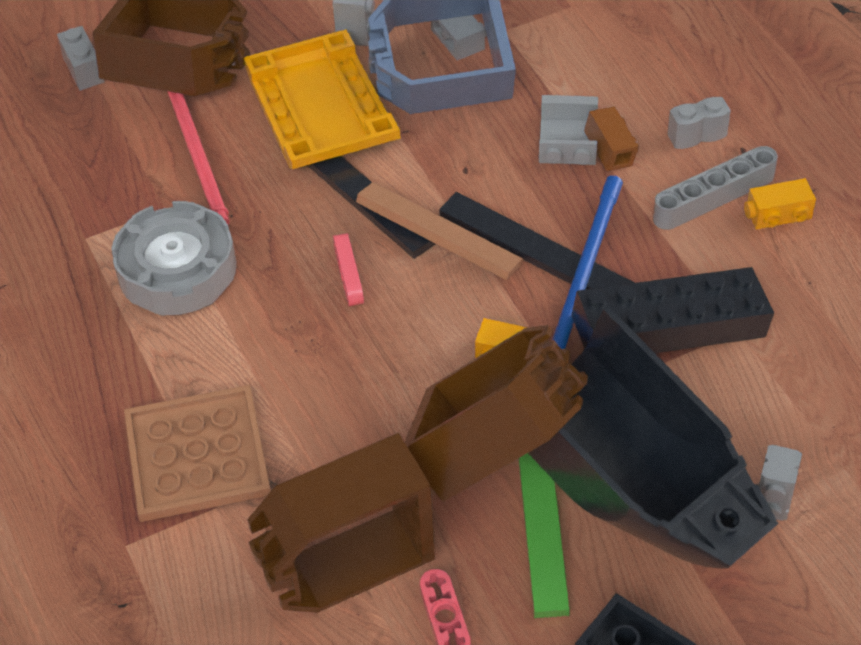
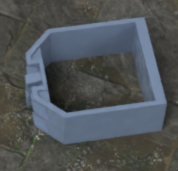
(444, 90)

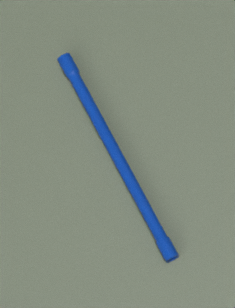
(580, 280)

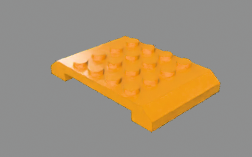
(319, 99)

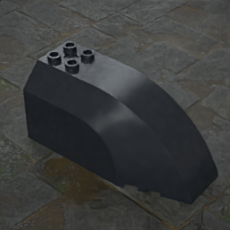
(654, 456)

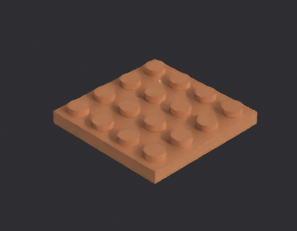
(196, 453)

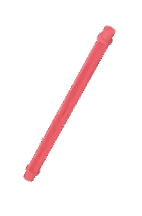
(198, 155)

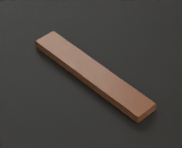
(439, 230)

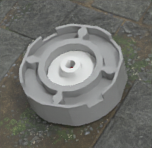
(174, 258)

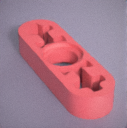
(348, 269)
(447, 602)

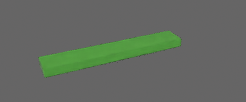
(543, 540)

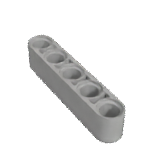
(714, 187)

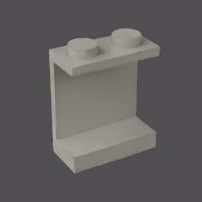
(563, 130)

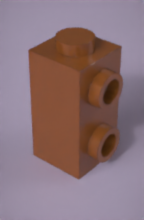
(614, 141)

